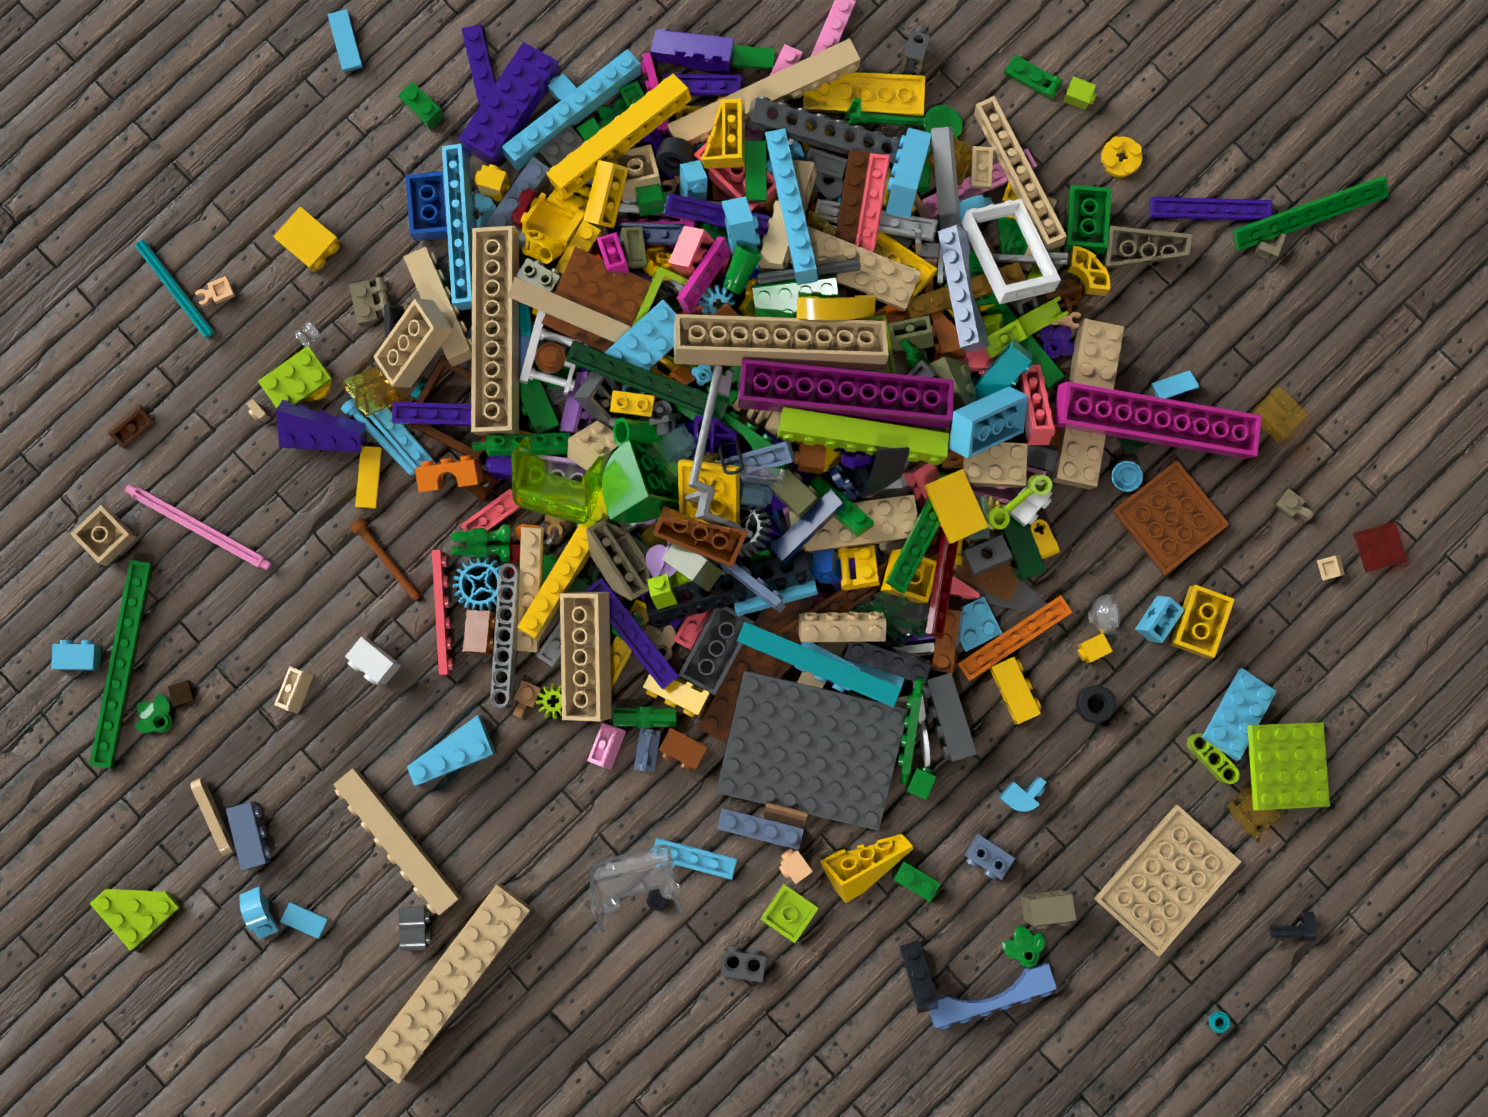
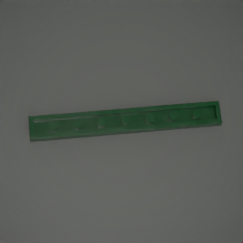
(644, 379)

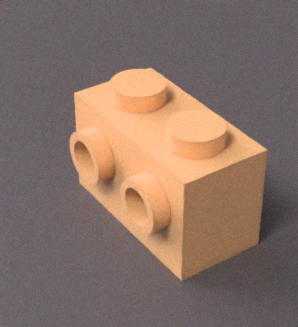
(794, 866)

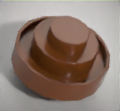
(550, 357)

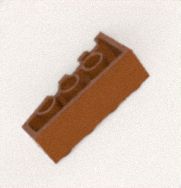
(706, 539)

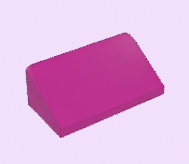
(613, 253)

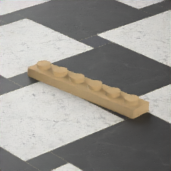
(529, 580)

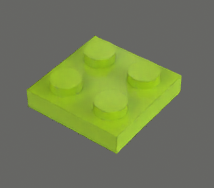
(789, 913)

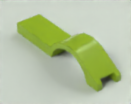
(1024, 326)

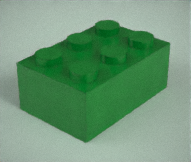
(1087, 218)

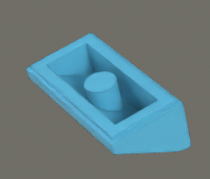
(1175, 385)

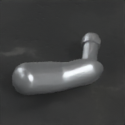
(549, 541)

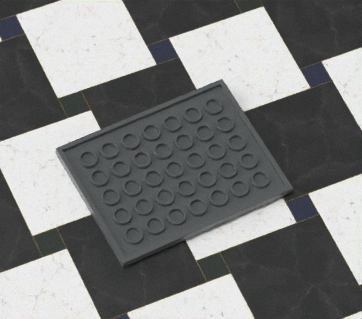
(811, 750)

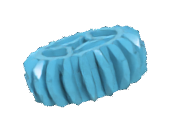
(477, 592)

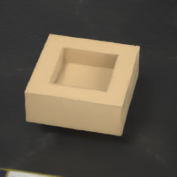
(257, 411)
(1330, 567)

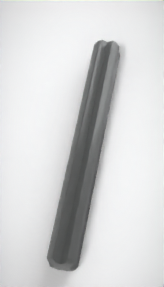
(822, 270)

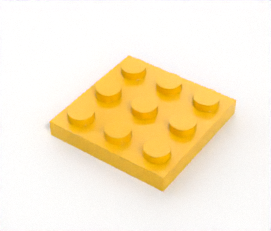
(726, 487)

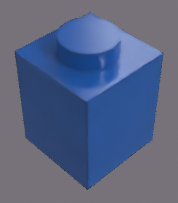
(826, 566)

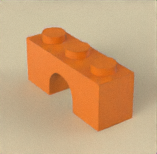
(466, 470)

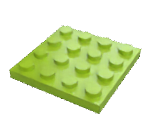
(1288, 766)

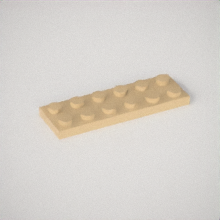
(878, 275)

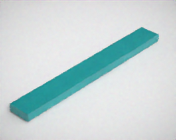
(819, 664)

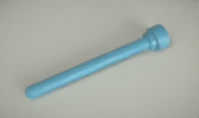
(351, 410)

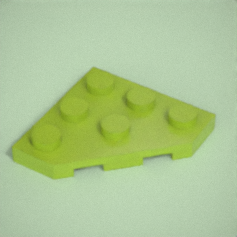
(134, 912)

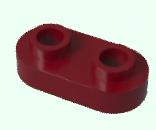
(525, 198)

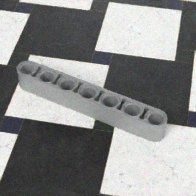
(499, 643)

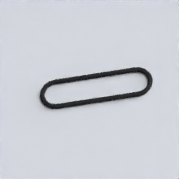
(722, 458)

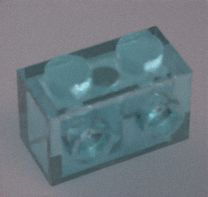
(677, 445)

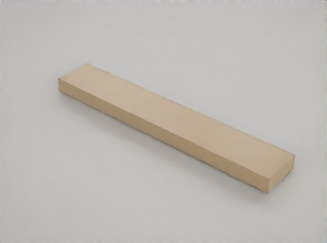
(567, 310)

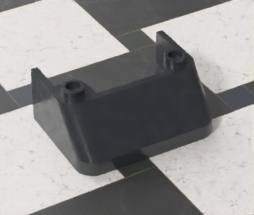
(875, 477)

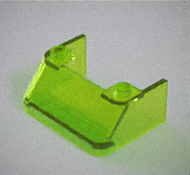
(551, 493)

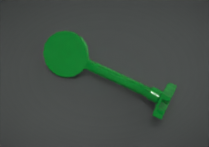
(935, 117)

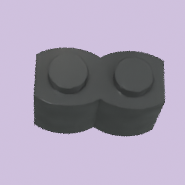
(413, 927)

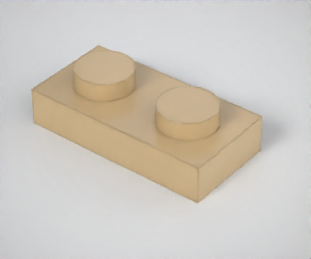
(981, 167)

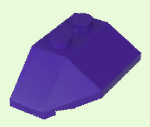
(718, 434)

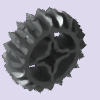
(756, 518)

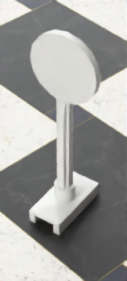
(921, 650)

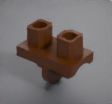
(1069, 295)

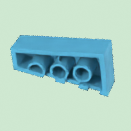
(458, 750)

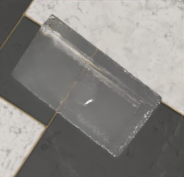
(763, 475)

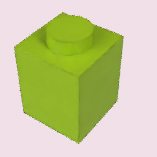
(1080, 93)
(662, 591)

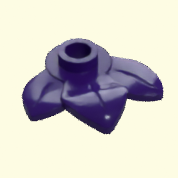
(1058, 339)

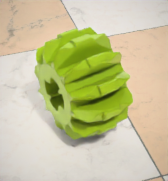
(549, 696)

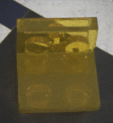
(1279, 414)

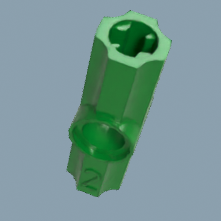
(644, 717)

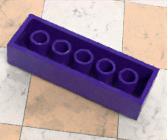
(509, 104)

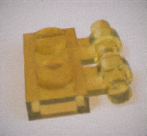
(1260, 817)

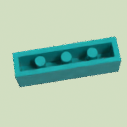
(1004, 370)

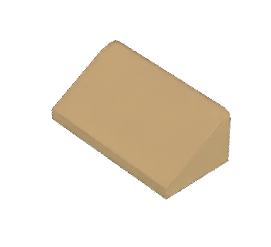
(293, 690)

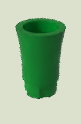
(741, 267)
(634, 430)

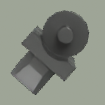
(665, 420)

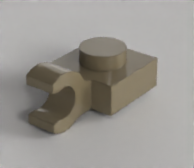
(1292, 504)

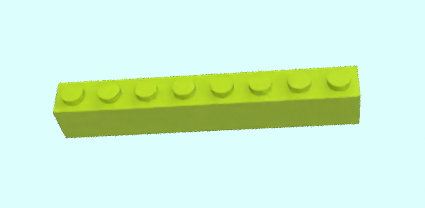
(861, 435)

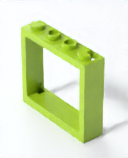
(651, 293)

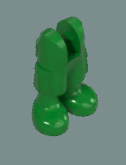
(477, 540)

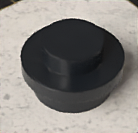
(656, 901)

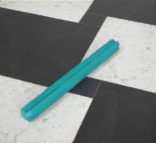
(174, 289)

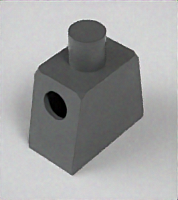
(915, 49)

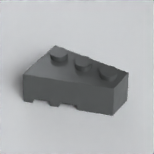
(596, 397)

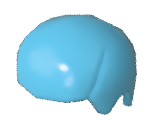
(1127, 476)

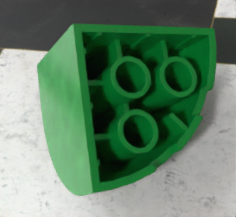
(636, 485)

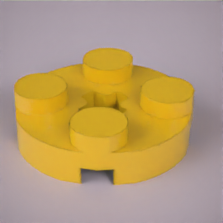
(1121, 145)

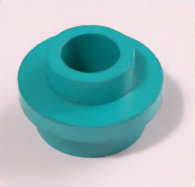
(1225, 1022)

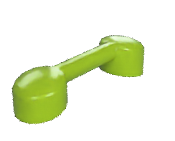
(1000, 517)

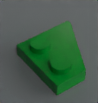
(1010, 237)

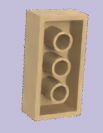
(412, 343)

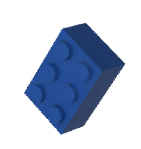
(426, 205)

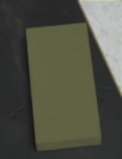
(634, 247)

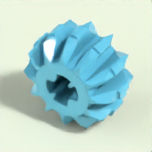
(719, 294)

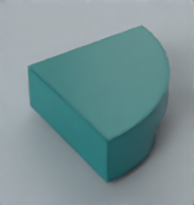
(418, 390)

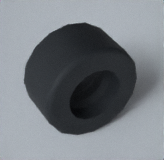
(672, 153)
(1108, 701)

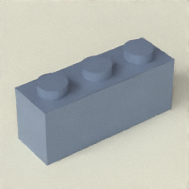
(249, 835)

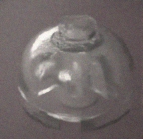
(1105, 615)

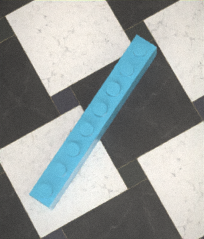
(572, 109)
(791, 207)
(459, 222)

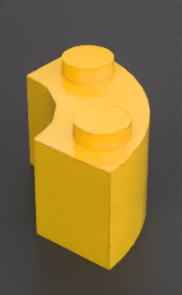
(1090, 271)

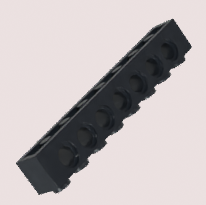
(720, 597)

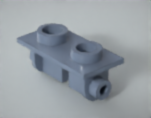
(647, 750)

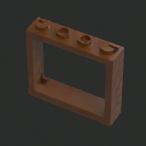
(424, 396)

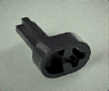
(1306, 930)

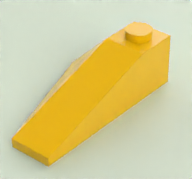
(860, 868)

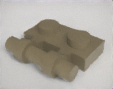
(364, 302)

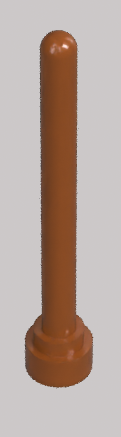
(360, 528)

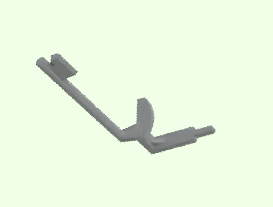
(933, 250)
(722, 385)

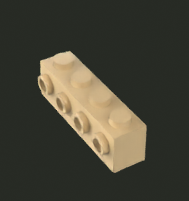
(842, 627)

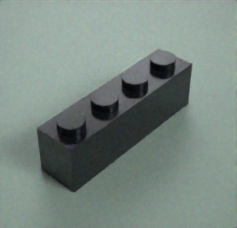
(889, 659)

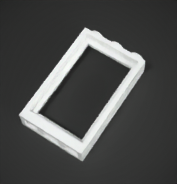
(1019, 290)

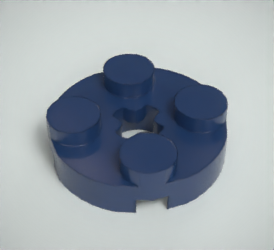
(843, 482)

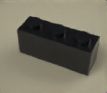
(918, 977)

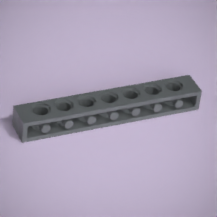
(836, 143)

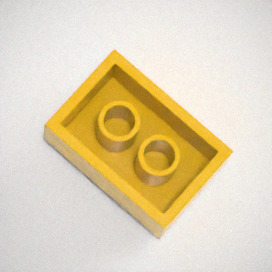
(1202, 622)

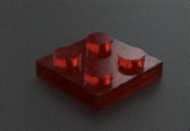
(1380, 547)

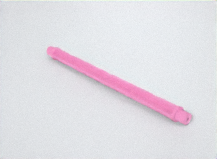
(198, 527)

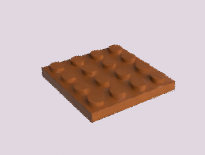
(605, 292)
(1170, 517)

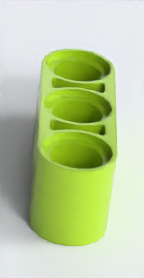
(1222, 761)

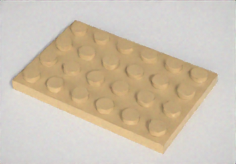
(1167, 880)

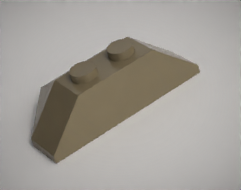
(618, 559)

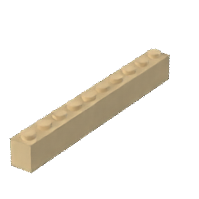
(779, 87)

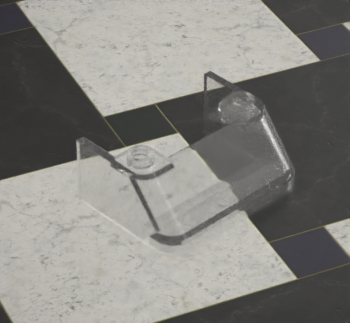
(632, 875)

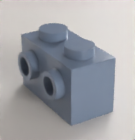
(988, 856)

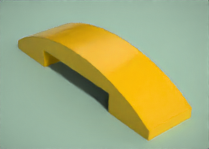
(836, 308)

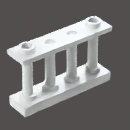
(529, 372)

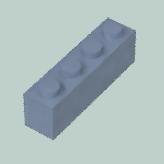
(760, 828)

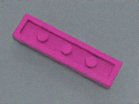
(648, 68)
(704, 274)

